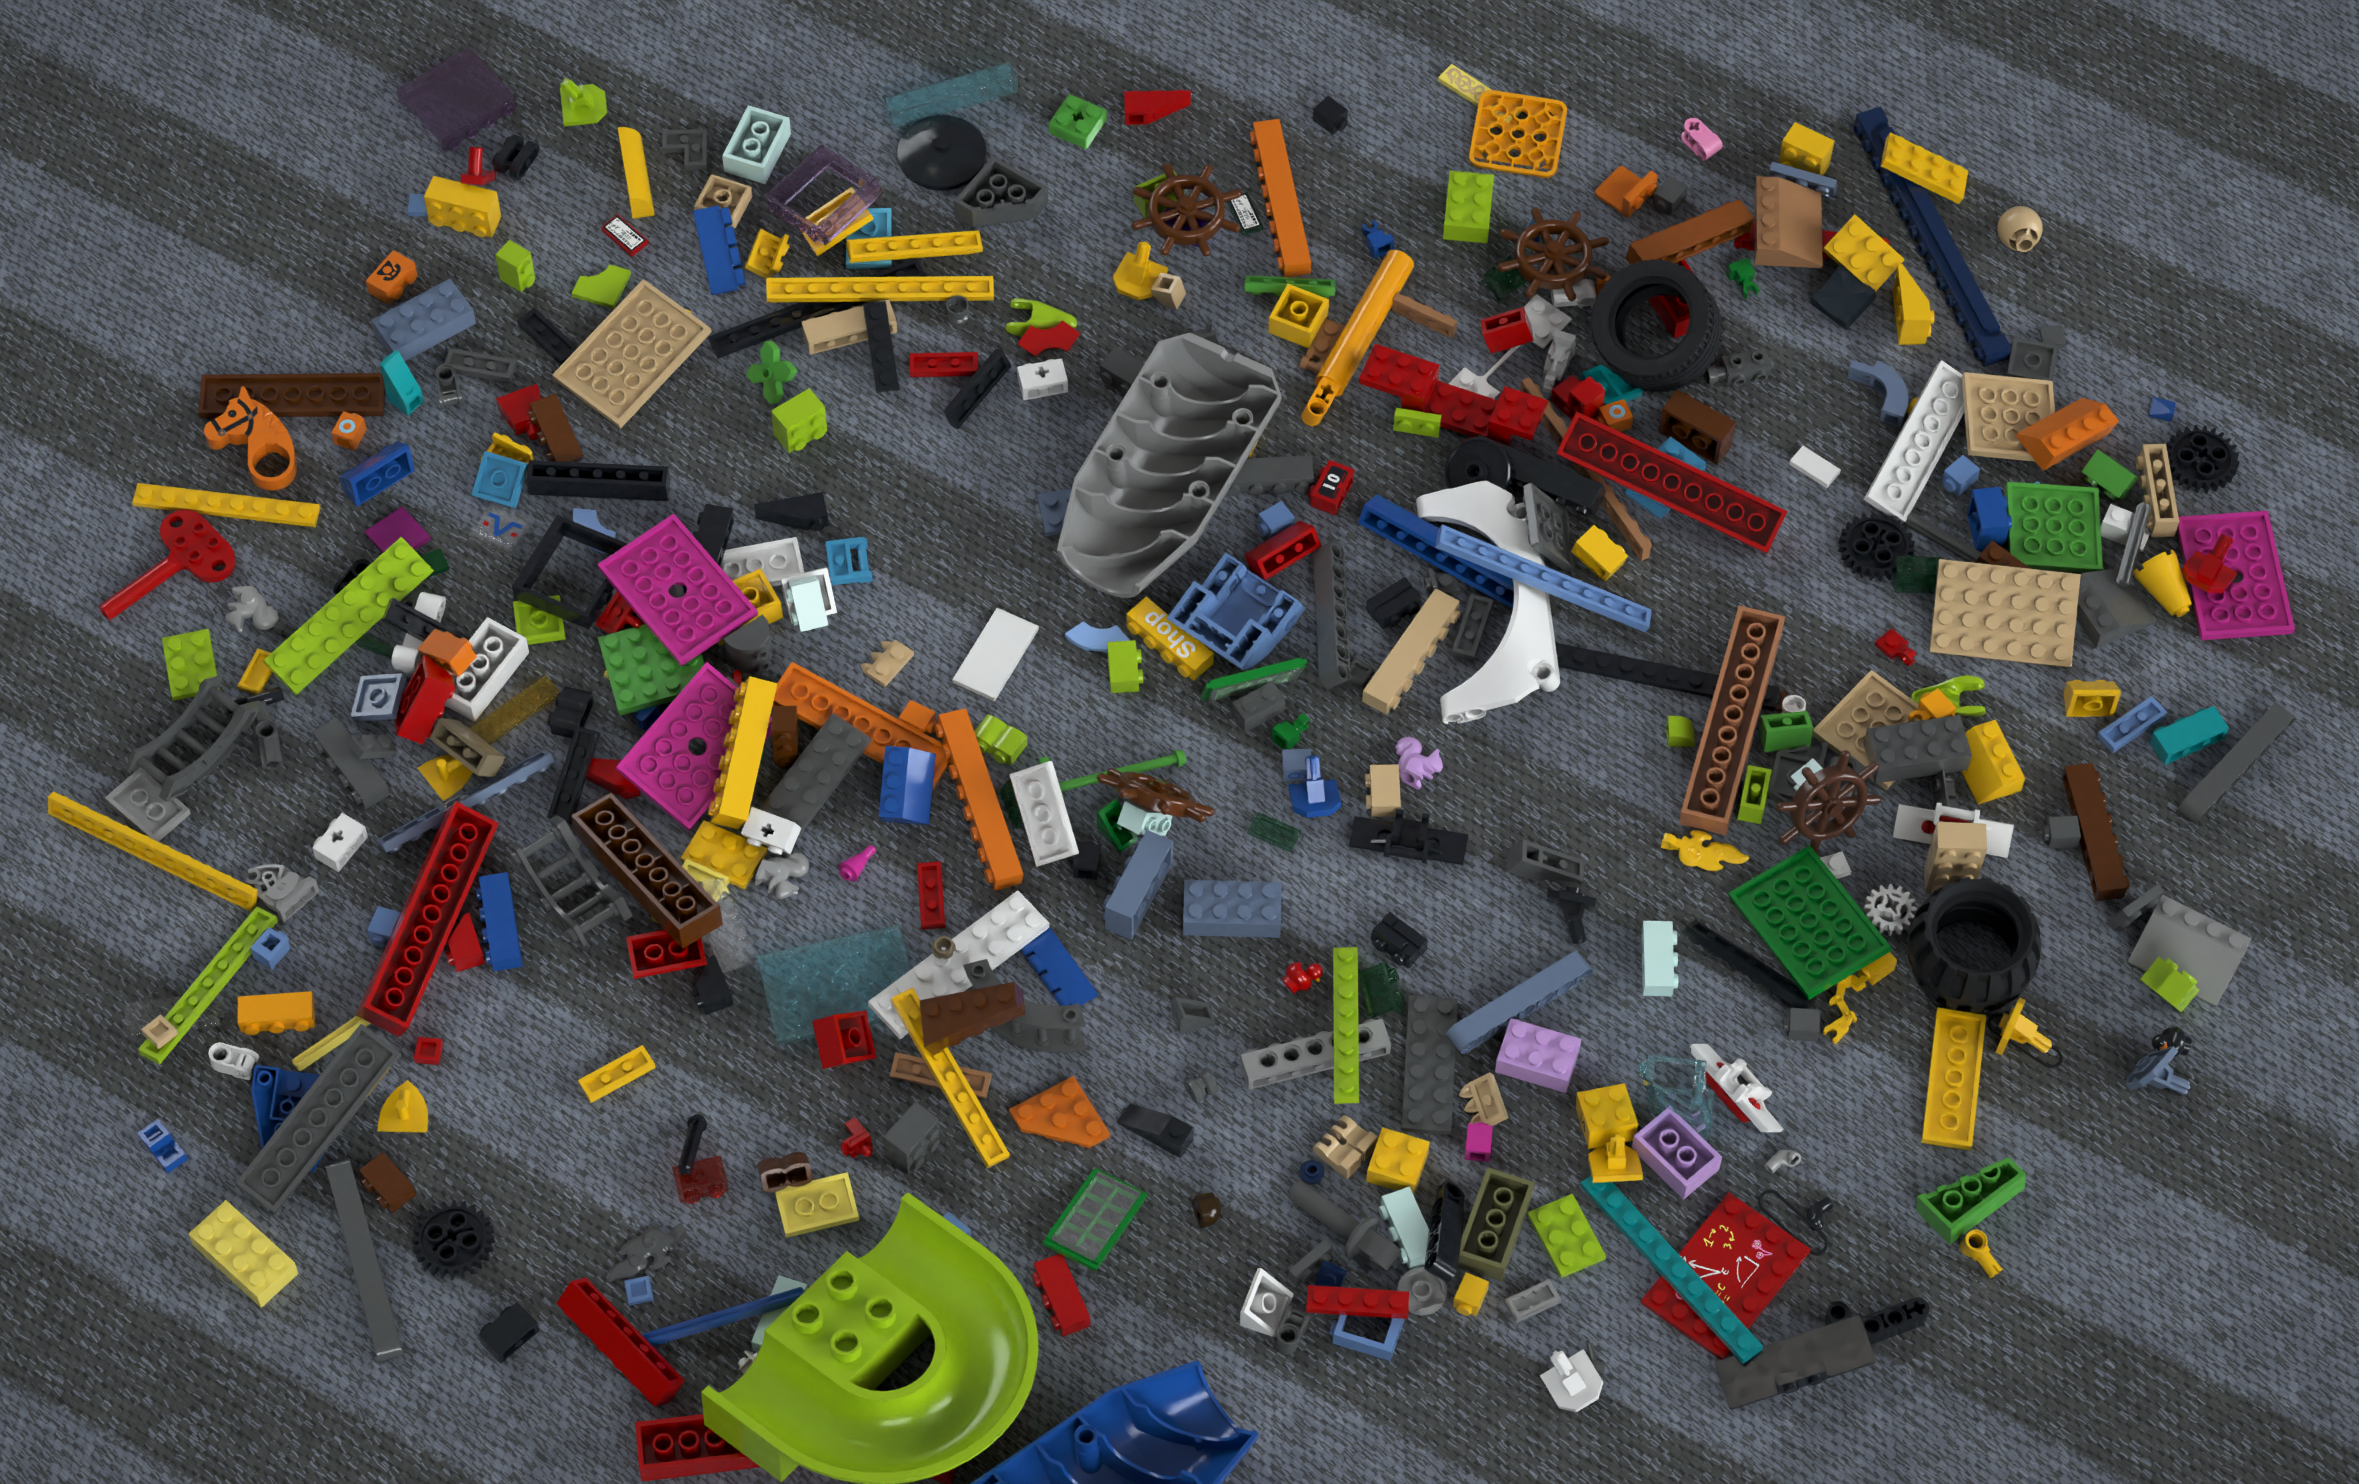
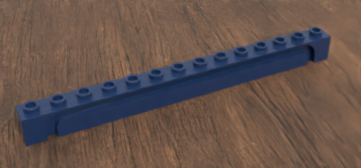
(1936, 245)

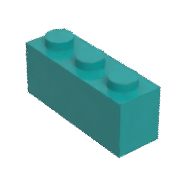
(2188, 735)

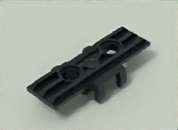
(1409, 835)

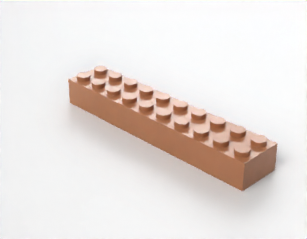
(1732, 720)

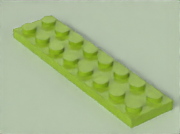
(347, 616)

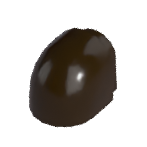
(1206, 1209)

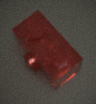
(705, 1180)

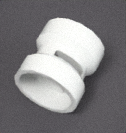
(1793, 703)

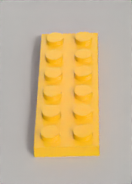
(1953, 1079)

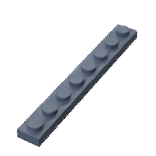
(473, 797)

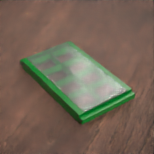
(1253, 679)
(1095, 1219)

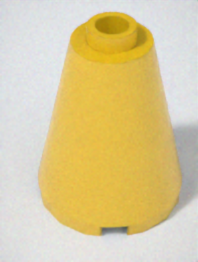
(2165, 582)

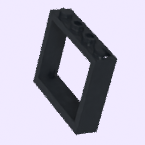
(558, 529)

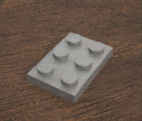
(140, 805)

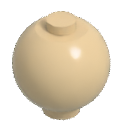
(2020, 228)

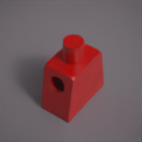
(514, 410)

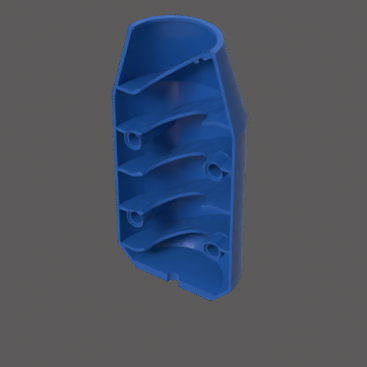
(1136, 1434)

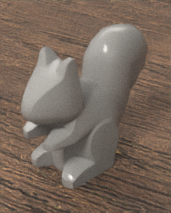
(250, 605)
(778, 869)

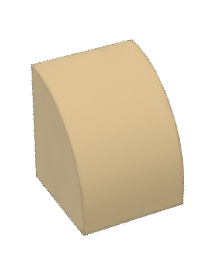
(1169, 290)

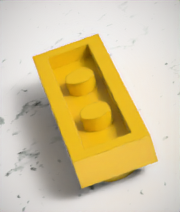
(616, 1074)

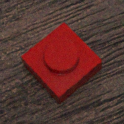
(428, 1050)

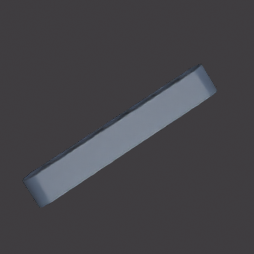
(1519, 1002)

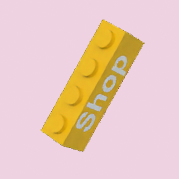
(1173, 643)

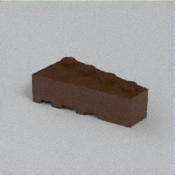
(968, 1013)

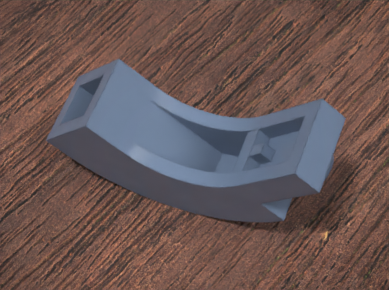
(1888, 384)

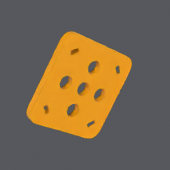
(1537, 122)

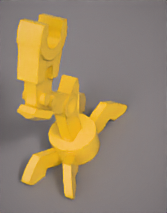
(1841, 1025)

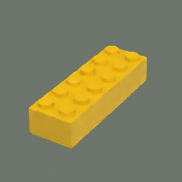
(742, 753)

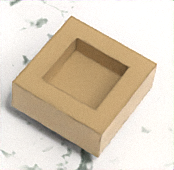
(159, 1031)

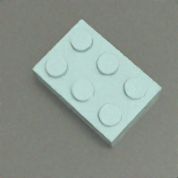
(756, 144)

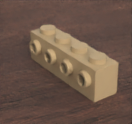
(2158, 490)

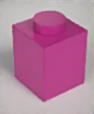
(1478, 1142)

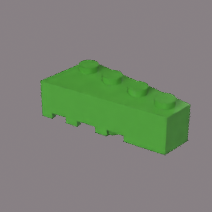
(1964, 1204)

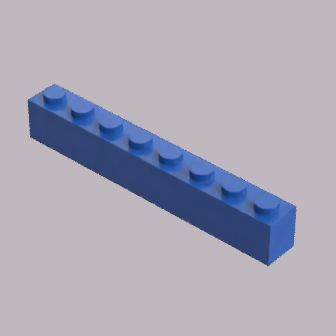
(1420, 539)

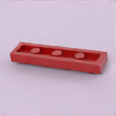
(1357, 1302)

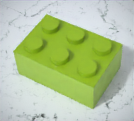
(1468, 206)

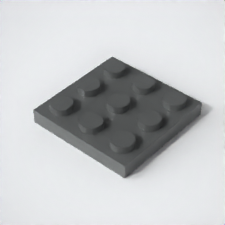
(1548, 527)

